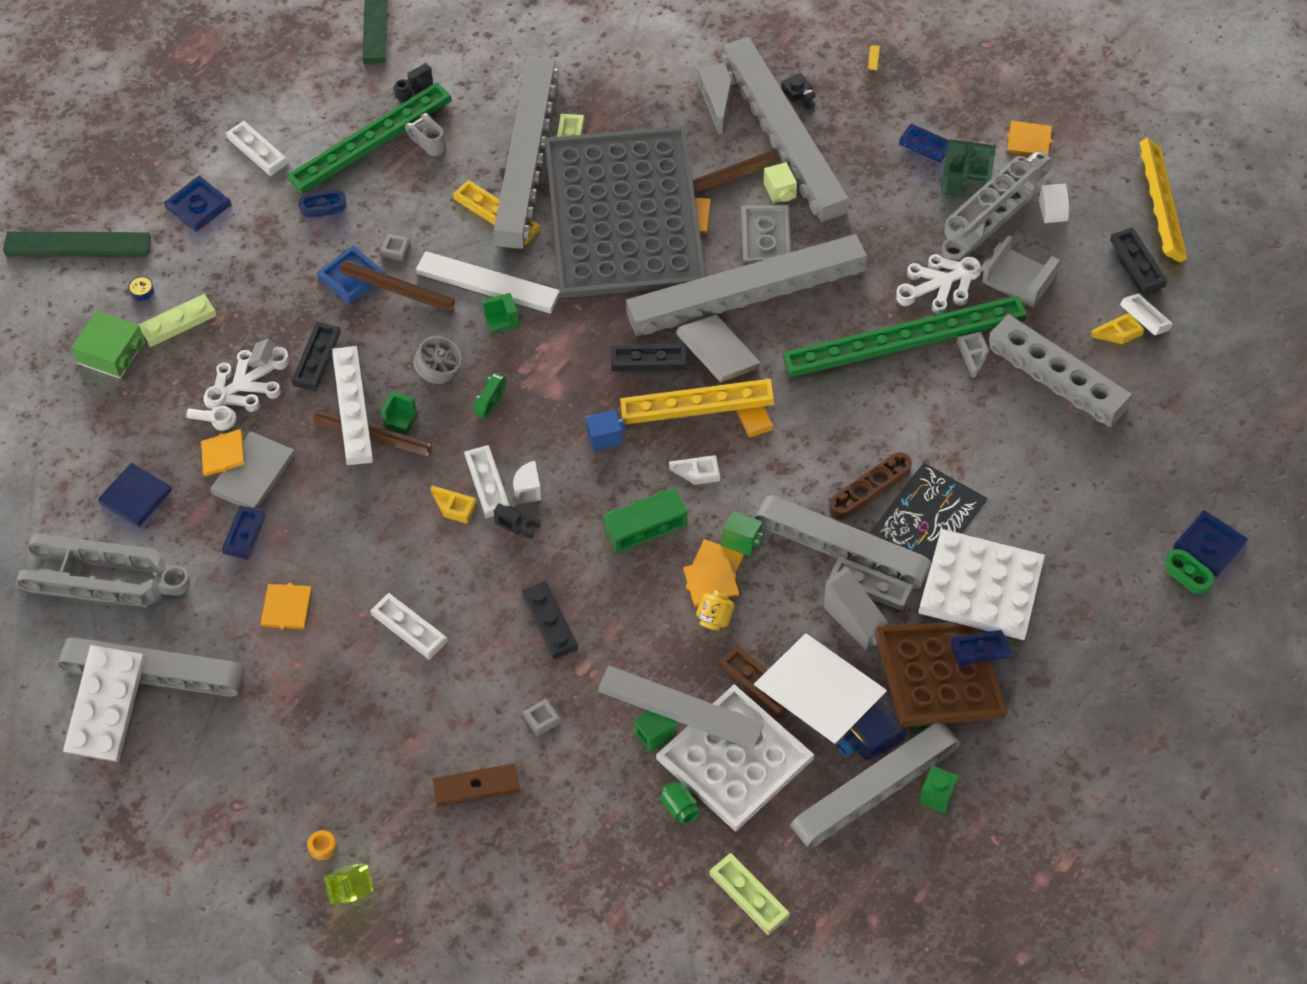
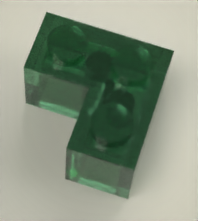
(964, 162)

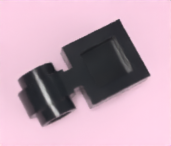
(417, 80)

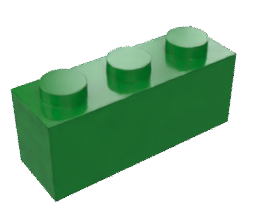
(645, 520)

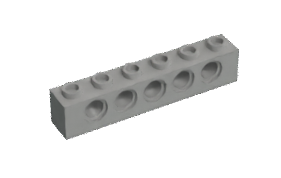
(1059, 370)

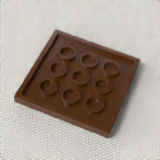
(930, 683)

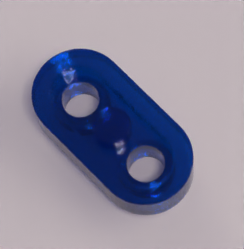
(322, 203)

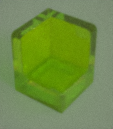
(348, 883)

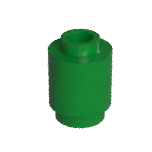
(679, 802)

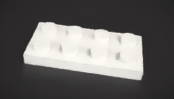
(104, 703)

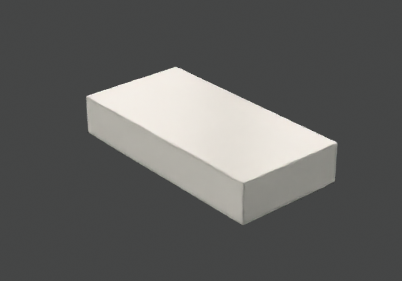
(1146, 314)

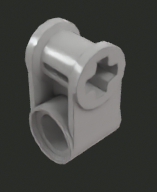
(427, 135)

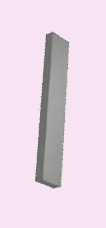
(681, 707)

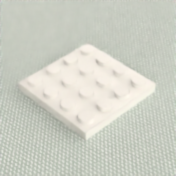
(982, 584)
(730, 776)

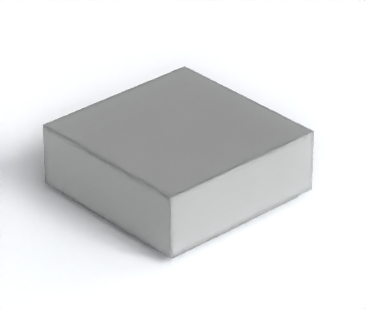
(395, 247)
(261, 353)
(541, 717)

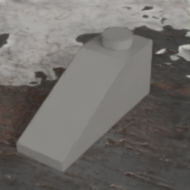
(716, 90)

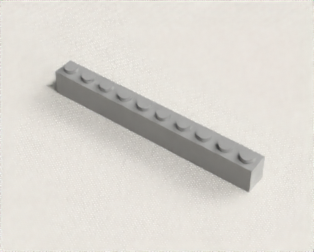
(785, 130)
(525, 153)
(746, 285)

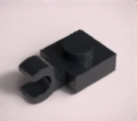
(799, 88)
(511, 520)

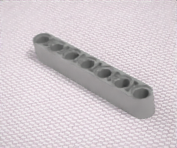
(842, 541)
(165, 668)
(874, 785)

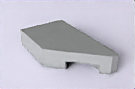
(973, 351)

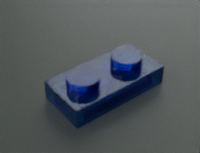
(924, 142)
(243, 532)
(980, 647)

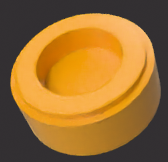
(322, 845)

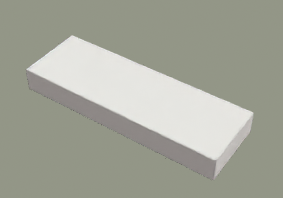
(257, 148)
(486, 479)
(409, 626)

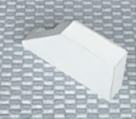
(697, 470)

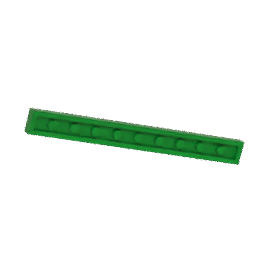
(901, 336)

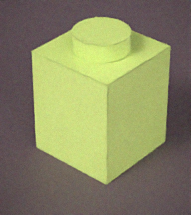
(780, 183)

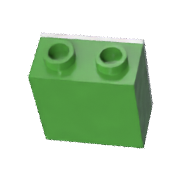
(108, 344)

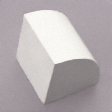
(1054, 203)
(527, 484)

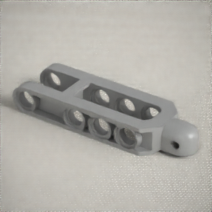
(975, 212)
(79, 552)

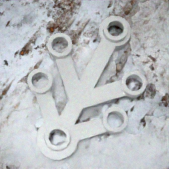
(966, 270)
(245, 381)

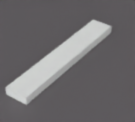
(487, 281)

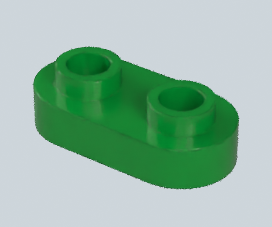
(492, 392)
(1190, 571)

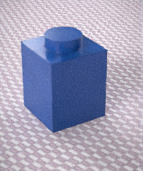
(604, 430)

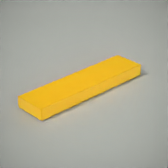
(485, 204)

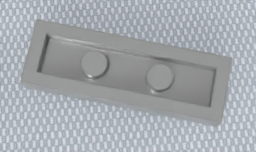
(877, 585)

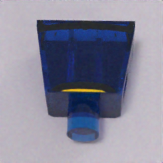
(872, 733)

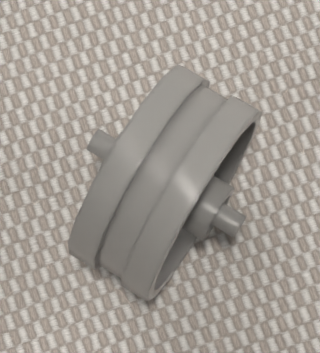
(442, 348)

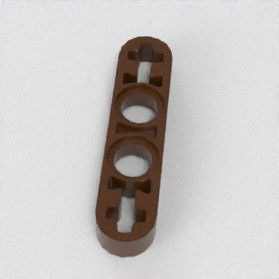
(872, 487)

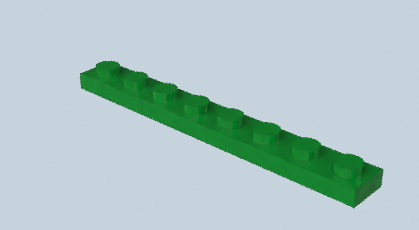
(368, 138)

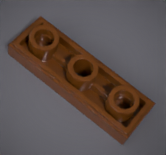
(492, 781)

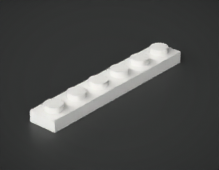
(352, 406)

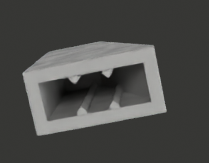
(853, 608)

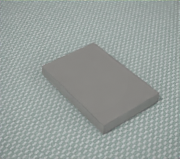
(765, 232)
(718, 348)
(252, 482)

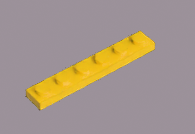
(1163, 200)
(697, 401)

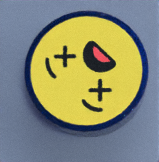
(141, 288)

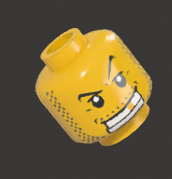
(715, 610)

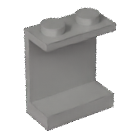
(1017, 274)

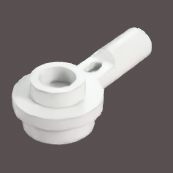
(221, 417)

